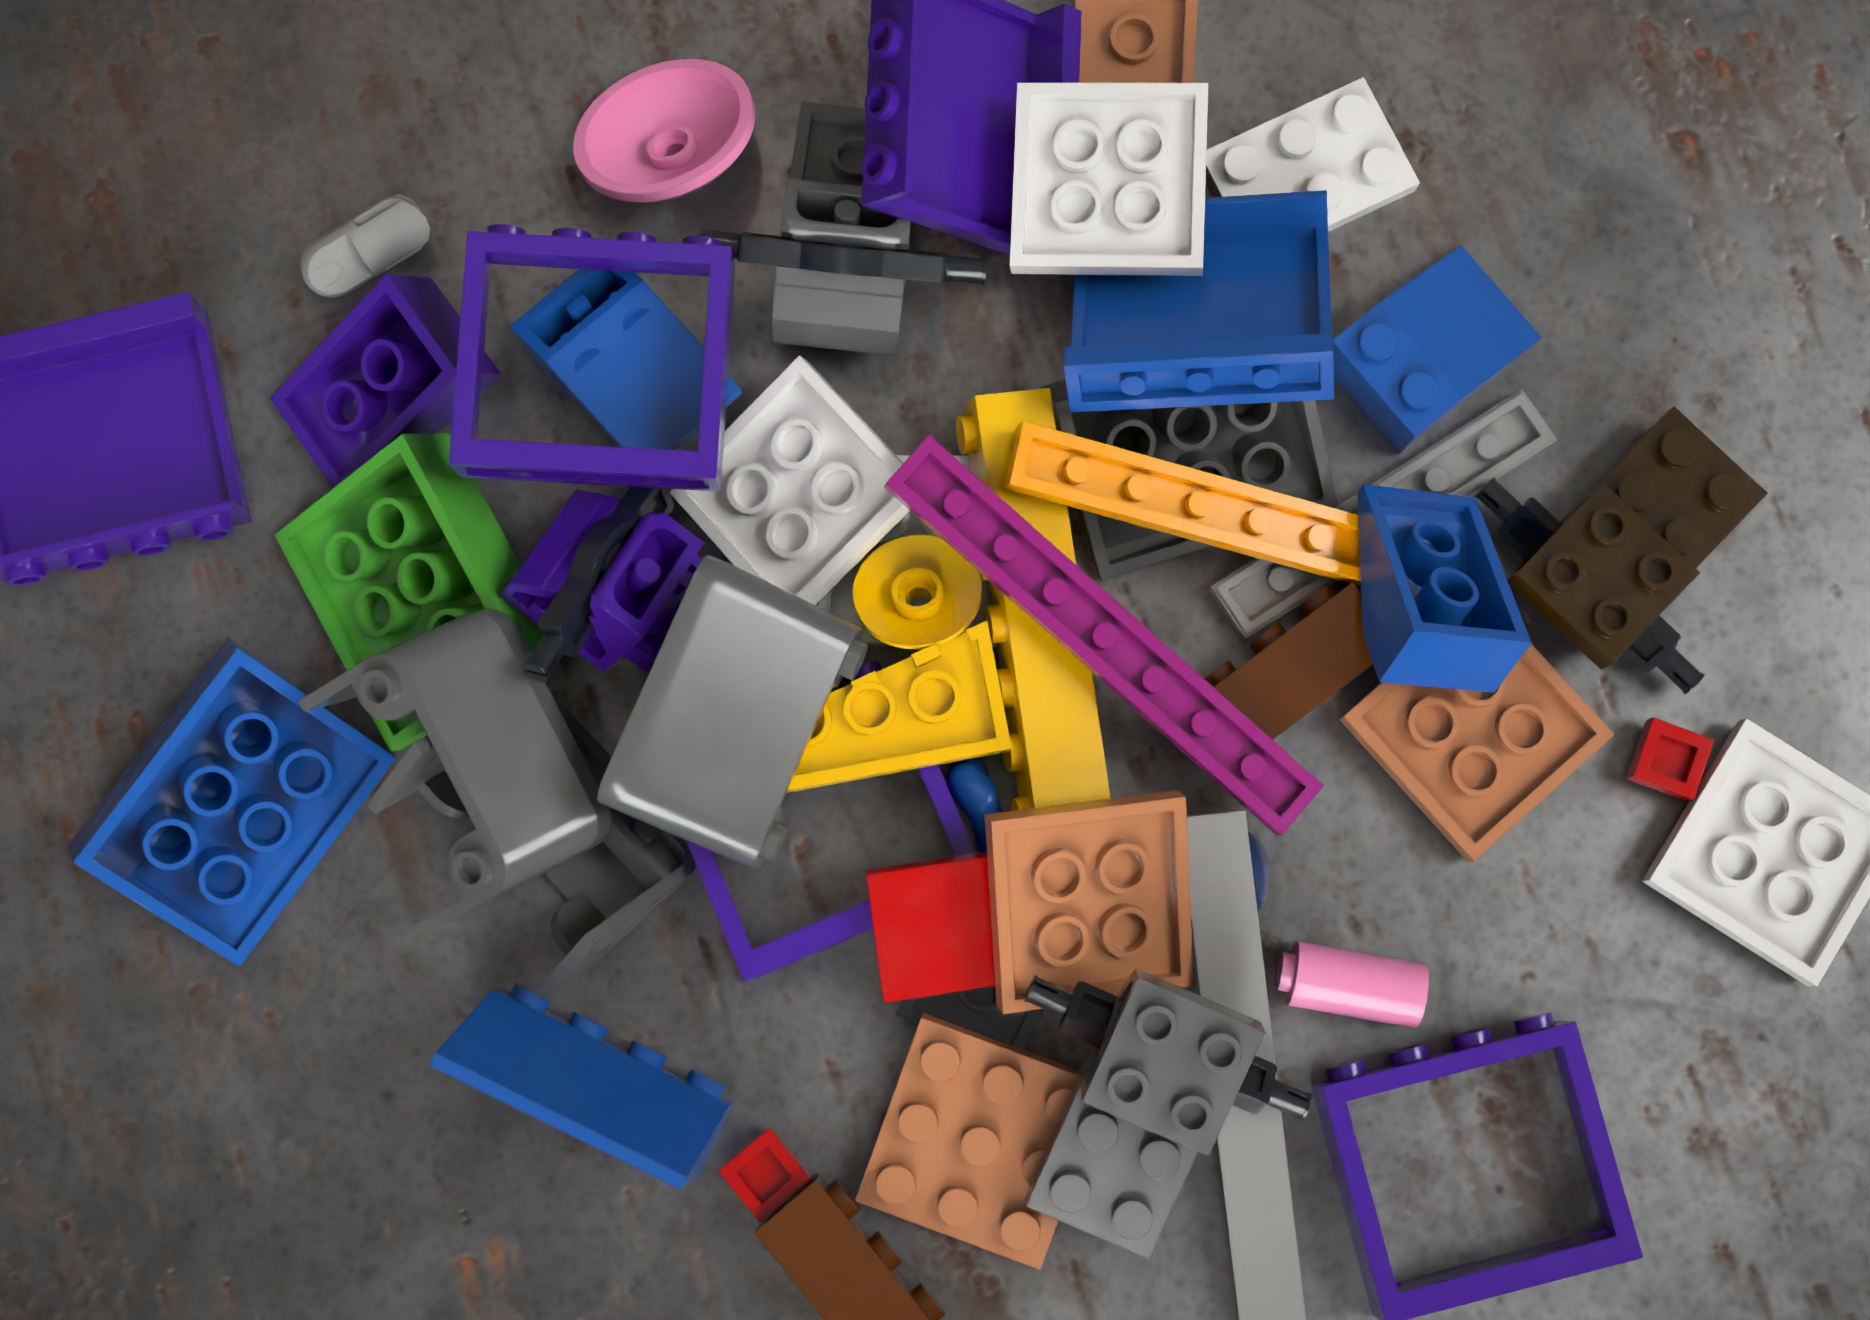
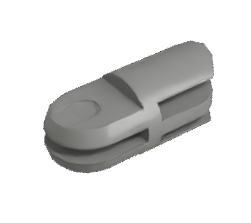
(364, 246)

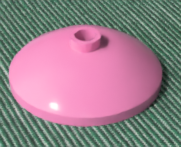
(664, 131)

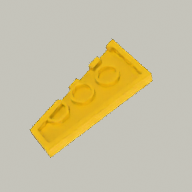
(910, 716)

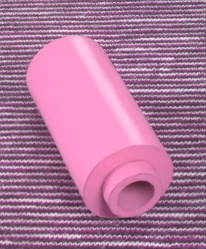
(1353, 984)

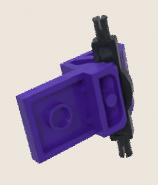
(605, 579)

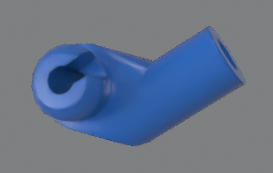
(974, 794)

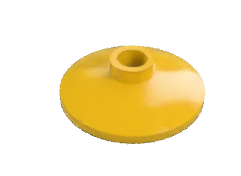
(913, 570)

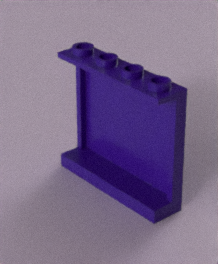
(947, 107)
(113, 439)

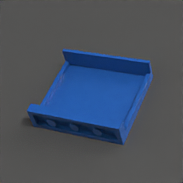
(1234, 336)

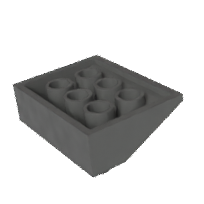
(1253, 443)

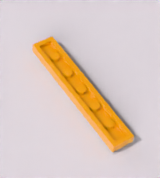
(1184, 502)

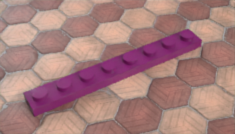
(1103, 636)

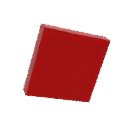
(932, 926)

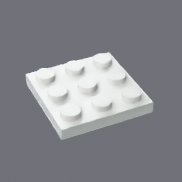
(1109, 179)
(799, 487)
(1771, 853)

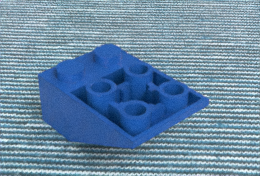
(619, 358)

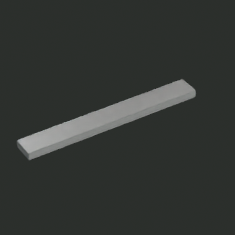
(1249, 1143)

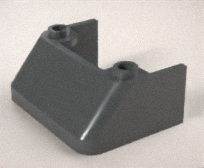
(498, 745)
(605, 887)

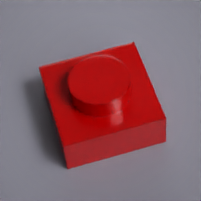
(1670, 759)
(765, 1174)

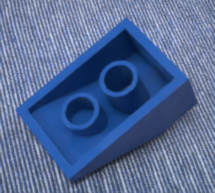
(1429, 348)
(1434, 592)

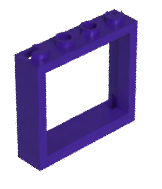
(591, 463)
(831, 930)
(1503, 1273)

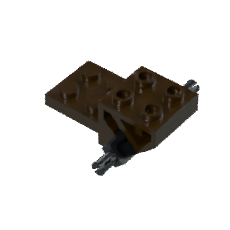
(1629, 545)

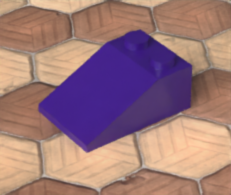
(377, 376)

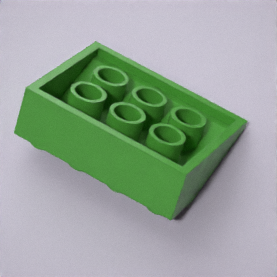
(400, 555)

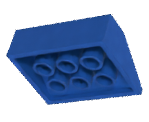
(230, 804)
(588, 1084)

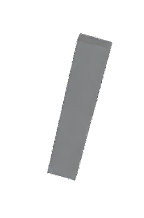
(1454, 466)

